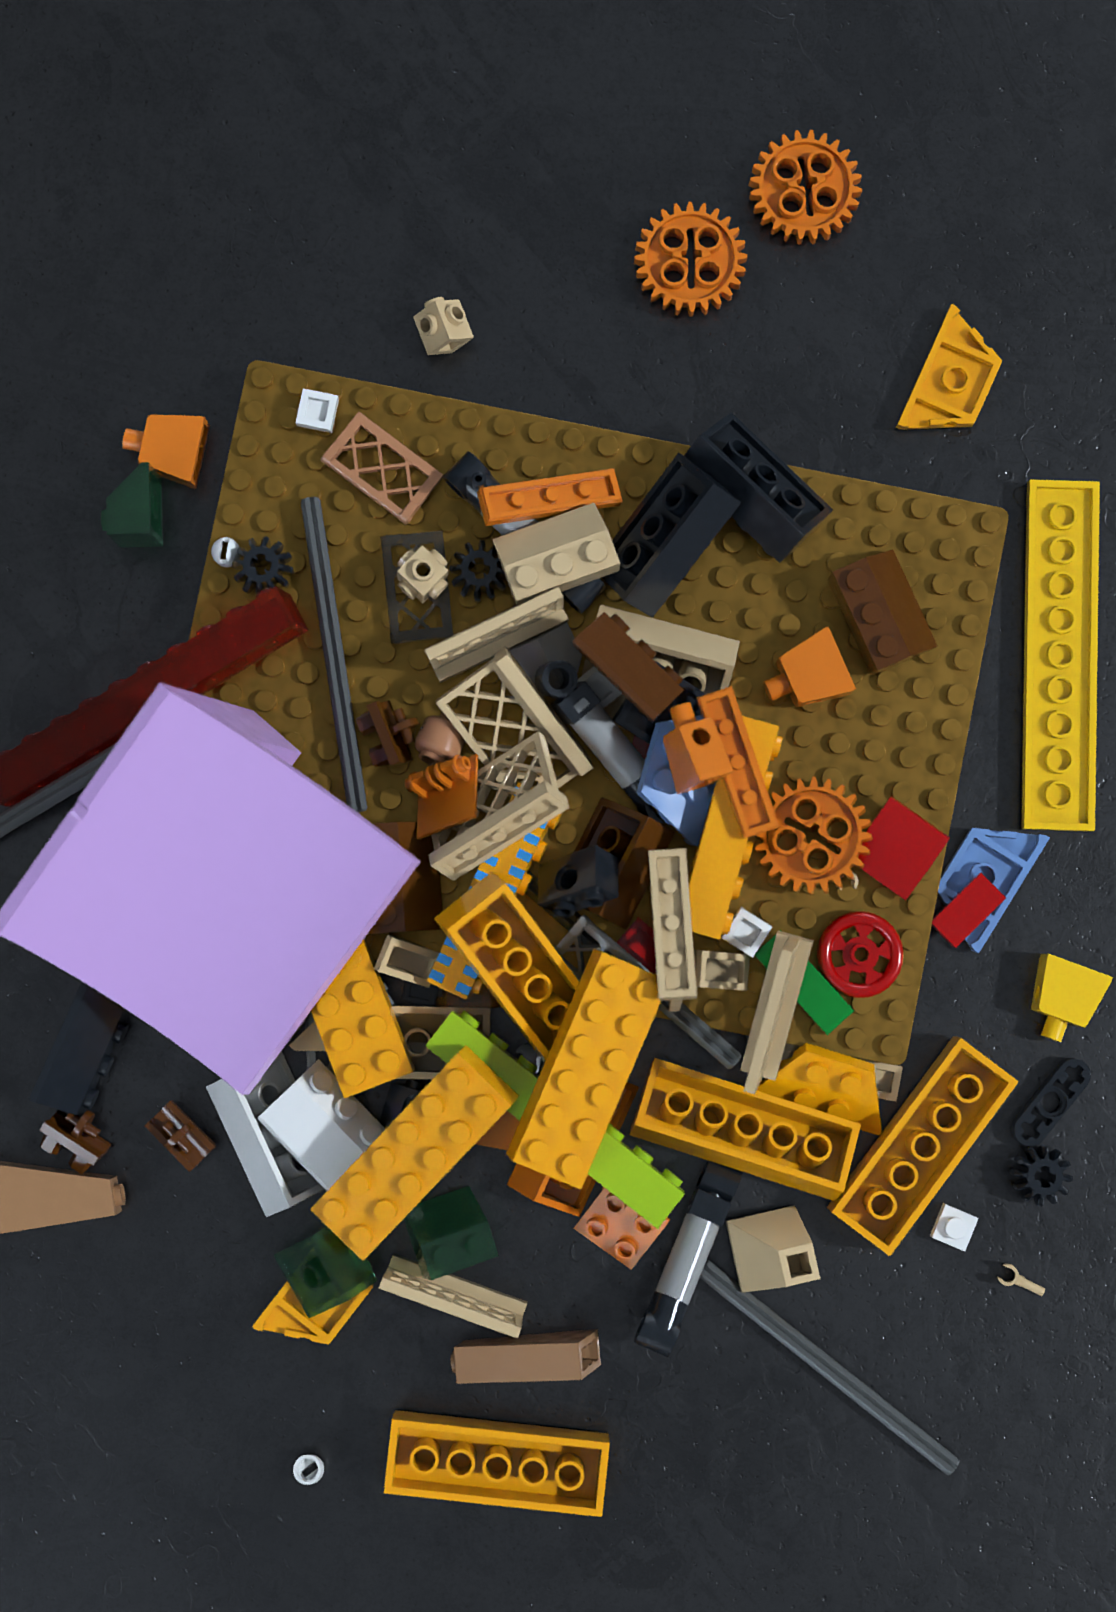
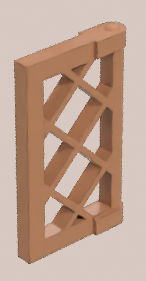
(383, 439)

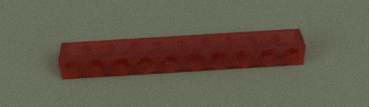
(194, 666)

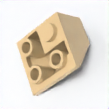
(772, 1250)

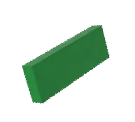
(816, 994)

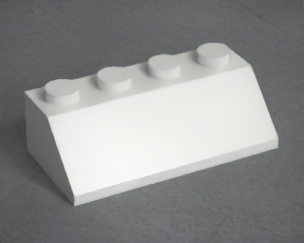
(321, 1125)
(270, 1167)

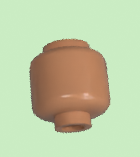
(438, 740)

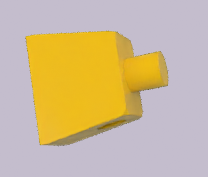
(1066, 994)

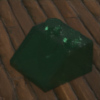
(135, 510)
(449, 1233)
(324, 1271)

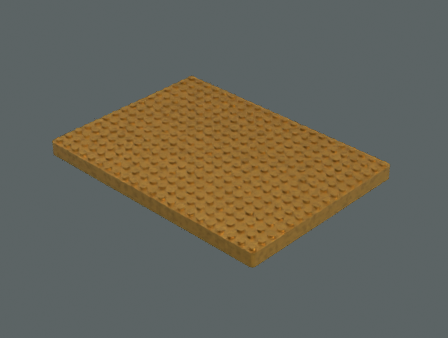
(888, 738)

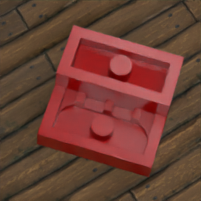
(901, 847)

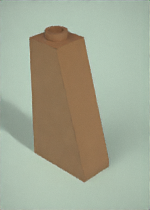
(54, 1196)
(527, 1358)

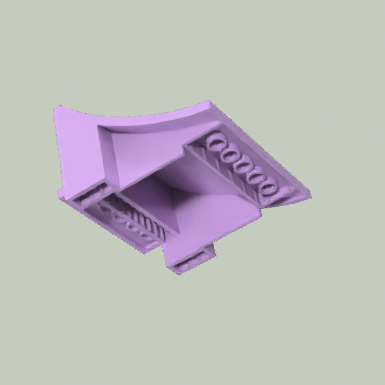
(207, 883)

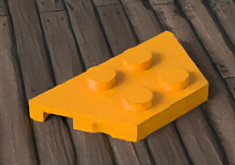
(952, 378)
(829, 1084)
(288, 1317)

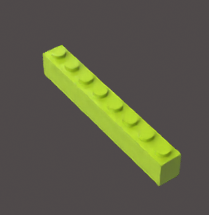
(615, 1165)

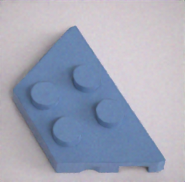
(656, 787)
(1002, 859)

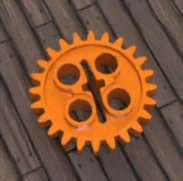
(774, 190)
(721, 259)
(830, 809)

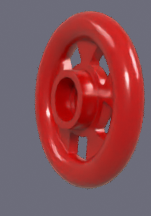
(839, 976)

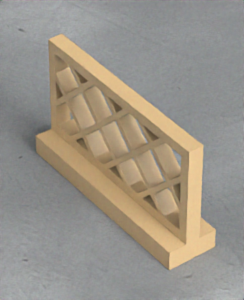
(491, 635)
(533, 705)
(507, 823)
(672, 926)
(775, 1008)
(455, 1297)

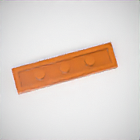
(548, 496)
(745, 784)

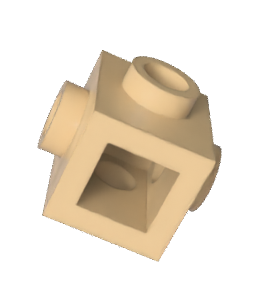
(443, 326)
(419, 586)

